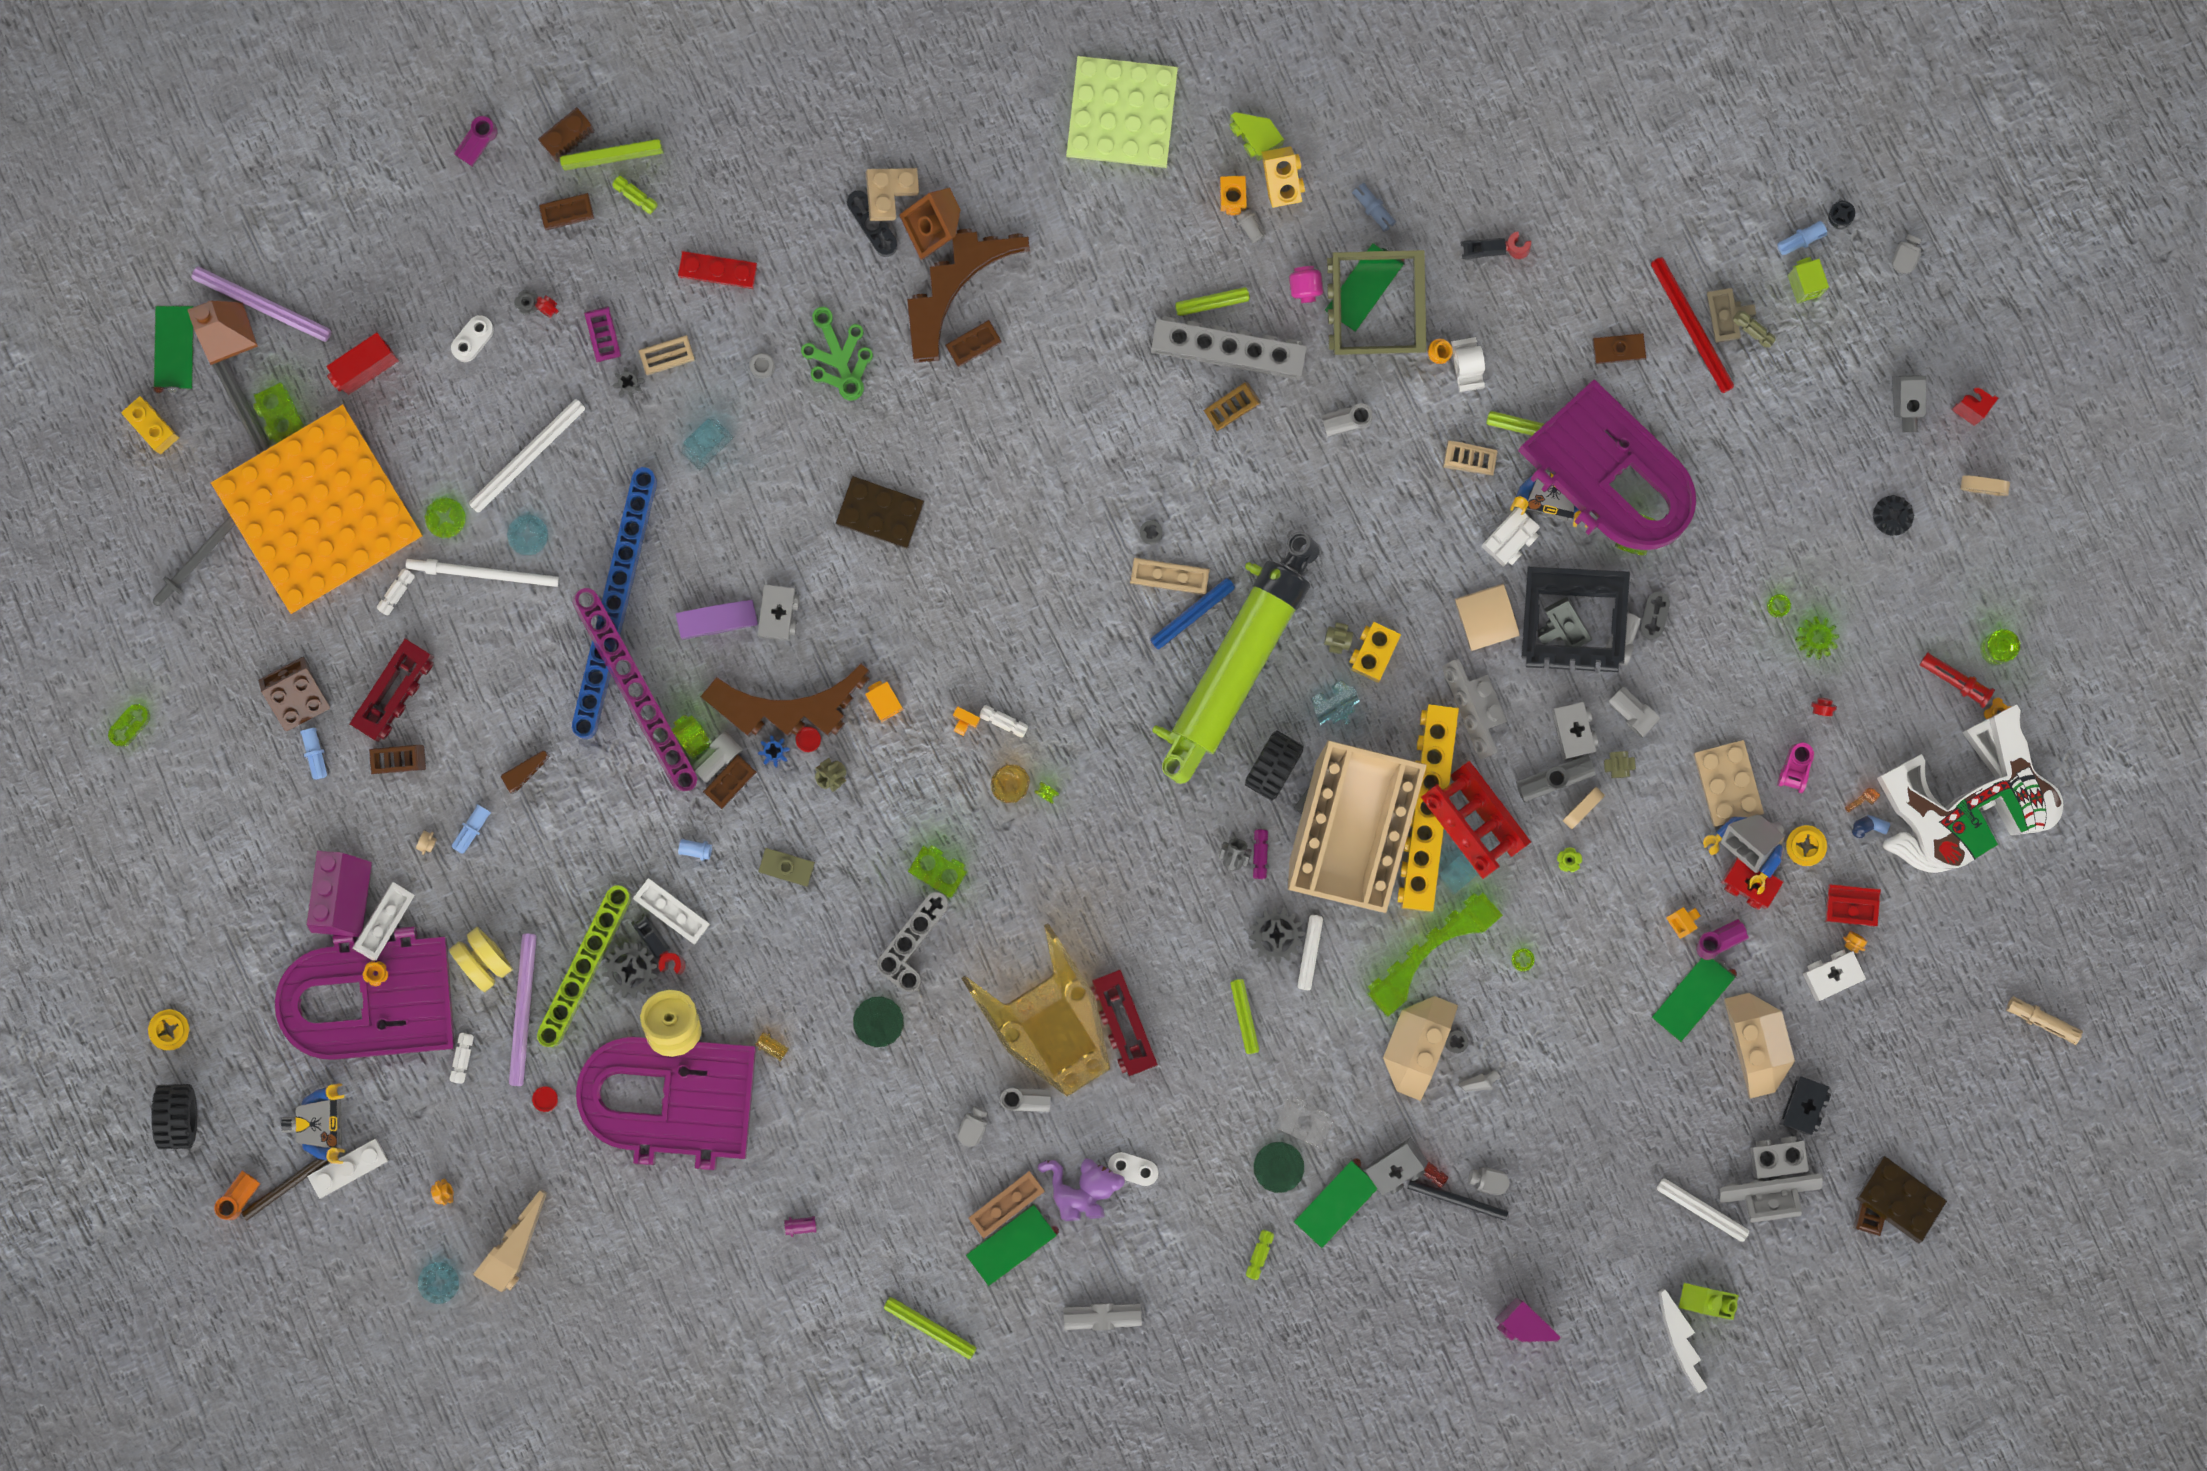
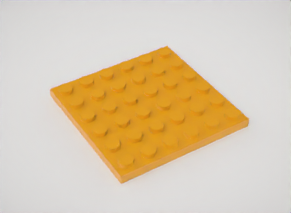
(317, 509)

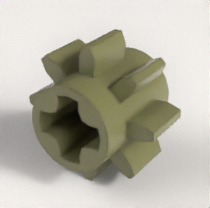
(1338, 638)
(1619, 764)
(830, 774)

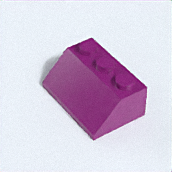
(339, 894)
(1523, 1324)

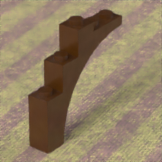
(947, 279)
(787, 715)

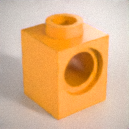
(1237, 184)
(883, 700)

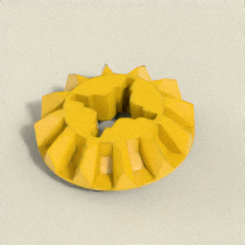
(1815, 838)
(157, 1027)

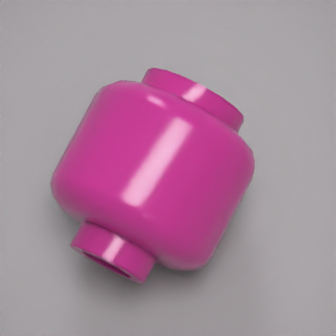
(1306, 284)

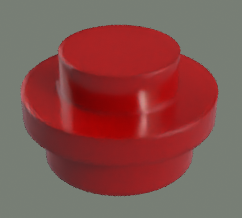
(546, 306)
(1823, 707)

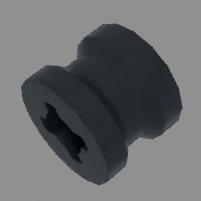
(1845, 211)

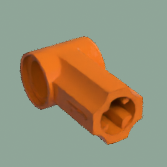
(238, 1194)

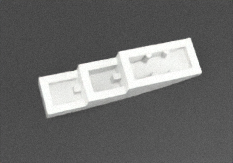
(1678, 1332)

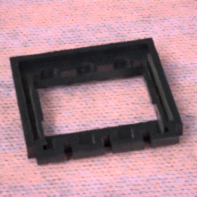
(1575, 583)

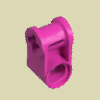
(1796, 769)

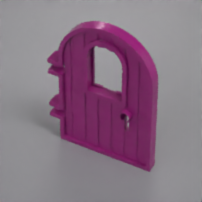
(1588, 460)
(413, 992)
(696, 1109)

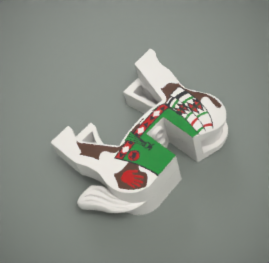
(1958, 833)

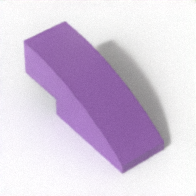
(716, 619)

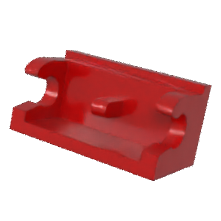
(1973, 409)

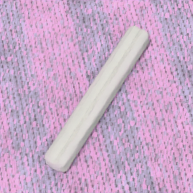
(1703, 1210)

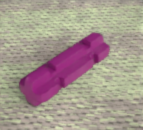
(1260, 854)

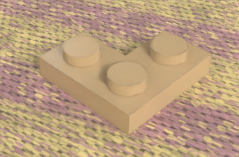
(884, 185)

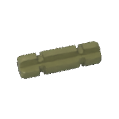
(1754, 329)

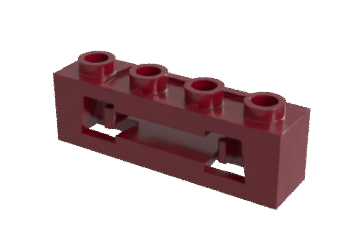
(396, 704)
(1117, 1040)

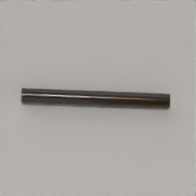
(283, 1188)

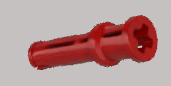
(1929, 663)

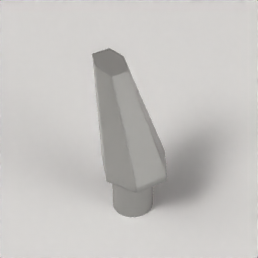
(1480, 1082)

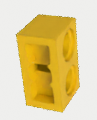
(1278, 177)
(150, 425)
(1380, 654)

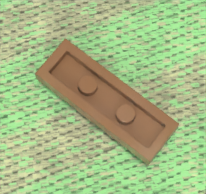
(1006, 1204)

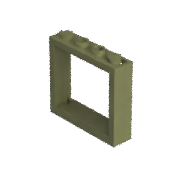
(1419, 302)

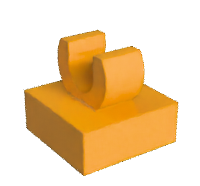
(965, 719)
(1683, 921)

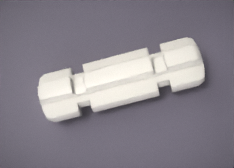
(395, 591)
(1003, 721)
(461, 1058)

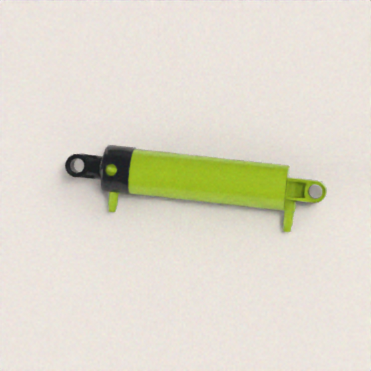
(1239, 658)

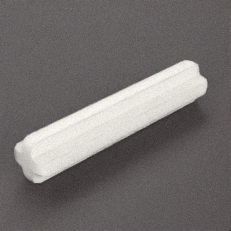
(1310, 952)

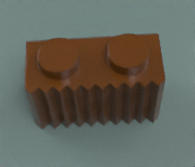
(566, 134)

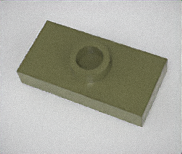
(786, 867)

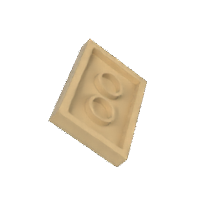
(1728, 782)

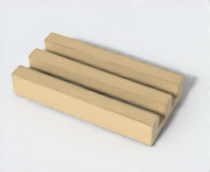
(687, 349)

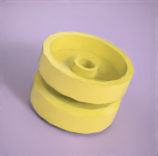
(483, 957)
(670, 1023)

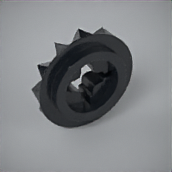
(1882, 511)

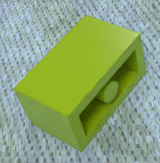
(1807, 280)

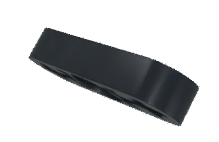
(876, 243)

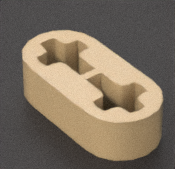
(1985, 485)
(1583, 808)

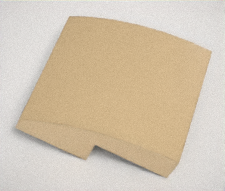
(1487, 617)

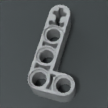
(916, 937)

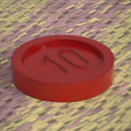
(808, 739)
(545, 1099)

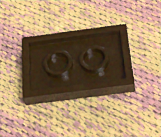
(880, 512)
(1901, 1199)

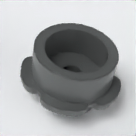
(520, 302)

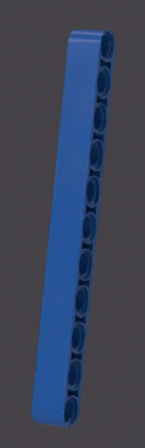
(613, 590)

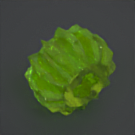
(1825, 641)

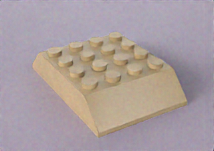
(1354, 826)

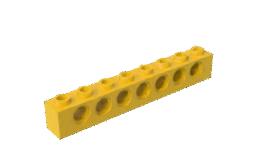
(1424, 900)

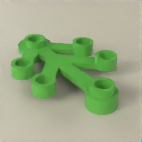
(838, 359)

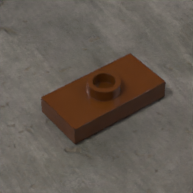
(566, 211)
(973, 343)
(1619, 348)
(729, 782)

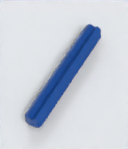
(1192, 613)

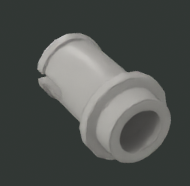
(1250, 226)

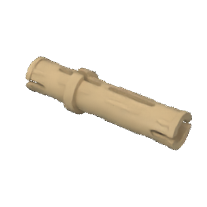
(2035, 1016)

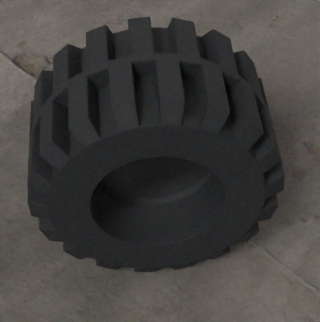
(1274, 765)
(174, 1116)

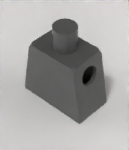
(1909, 389)

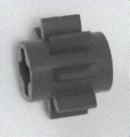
(628, 376)
(1235, 854)

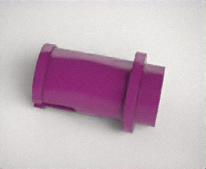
(800, 1226)

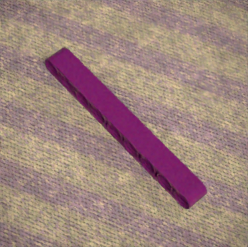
(623, 683)

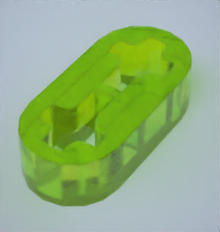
(124, 721)

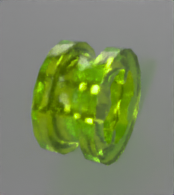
(1780, 597)
(1046, 793)
(1528, 954)

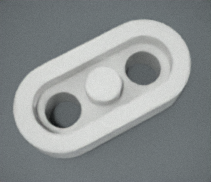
(473, 339)
(1133, 1168)

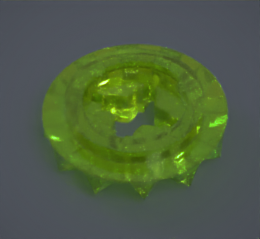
(446, 529)

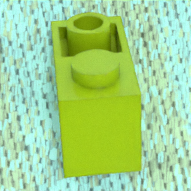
(1256, 132)
(1708, 1301)

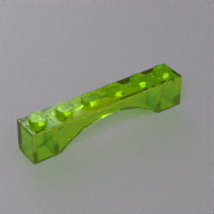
(1394, 988)

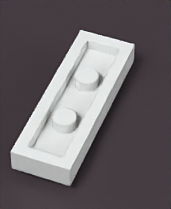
(671, 911)
(383, 921)
(354, 1166)

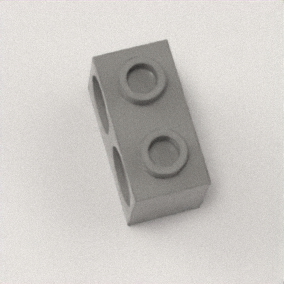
(1779, 1163)

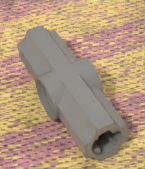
(1102, 1316)

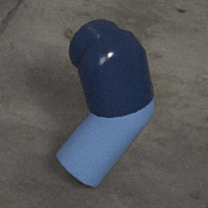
(1869, 823)

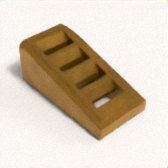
(1209, 411)

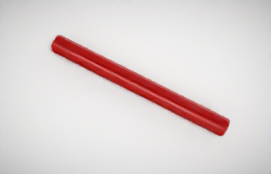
(1692, 325)

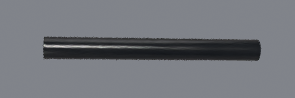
(1457, 1200)

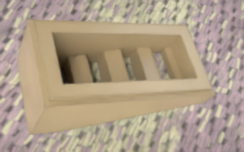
(1462, 447)

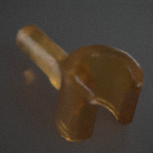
(1869, 795)

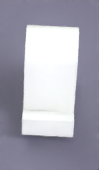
(1468, 364)

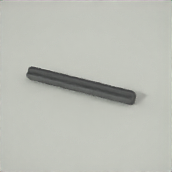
(241, 406)

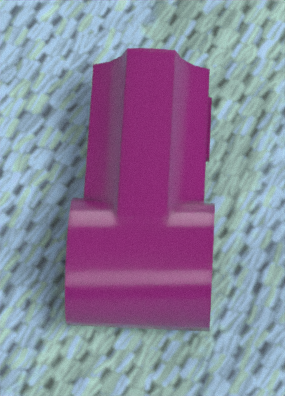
(474, 143)
(1723, 939)

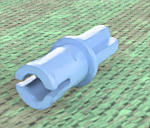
(1802, 238)
(314, 753)
(470, 829)

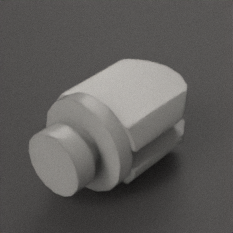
(1907, 255)
(972, 1127)
(1489, 1180)

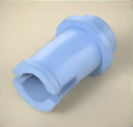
(695, 849)

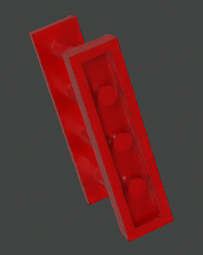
(1489, 808)

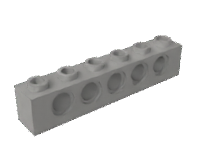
(1289, 368)

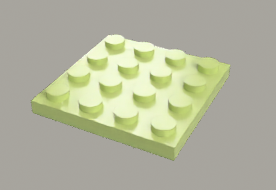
(1122, 112)

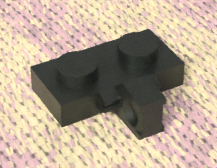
(1564, 625)

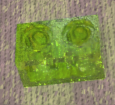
(283, 411)
(691, 735)
(935, 876)

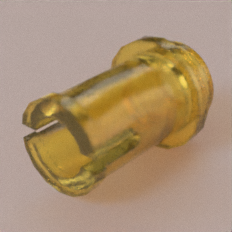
(771, 1046)

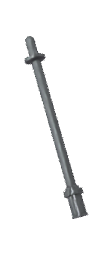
(173, 584)

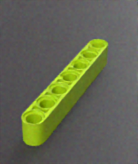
(573, 973)

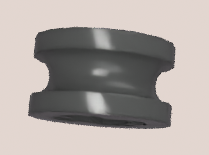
(1143, 534)
(1455, 1049)

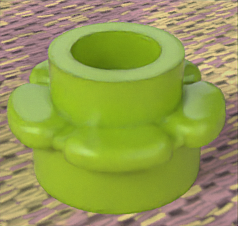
(1571, 853)

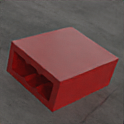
(361, 364)

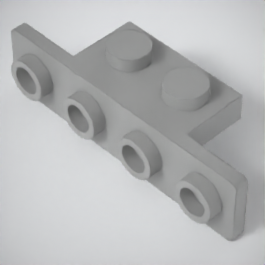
(1477, 706)
(1772, 1198)

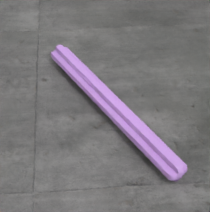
(261, 304)
(522, 1010)

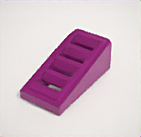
(591, 326)

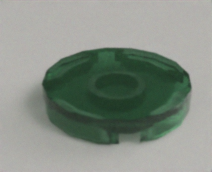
(878, 1021)
(1278, 1167)

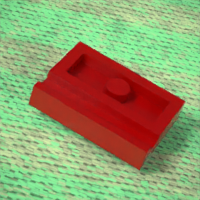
(1852, 905)

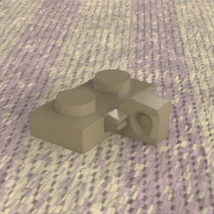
(1722, 310)

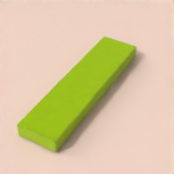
(611, 154)

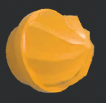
(1440, 351)

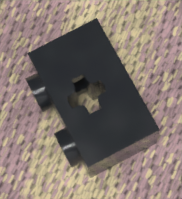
(1794, 1115)

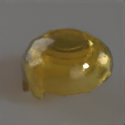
(1010, 783)

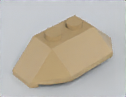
(1760, 1043)
(1418, 1044)

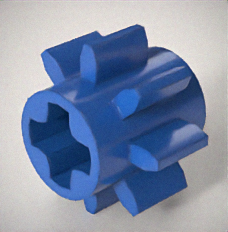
(768, 746)

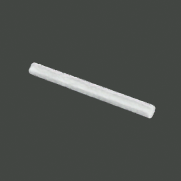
(527, 455)

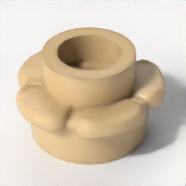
(426, 842)

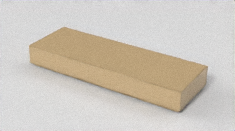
(1169, 576)

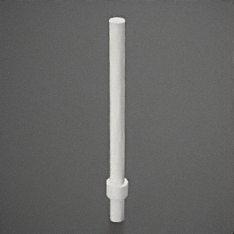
(433, 567)

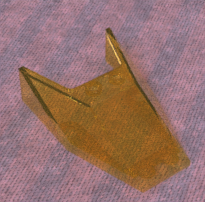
(1052, 1025)

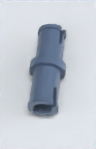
(1374, 207)

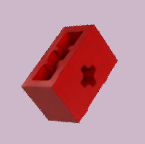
(1735, 884)

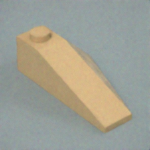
(506, 1260)

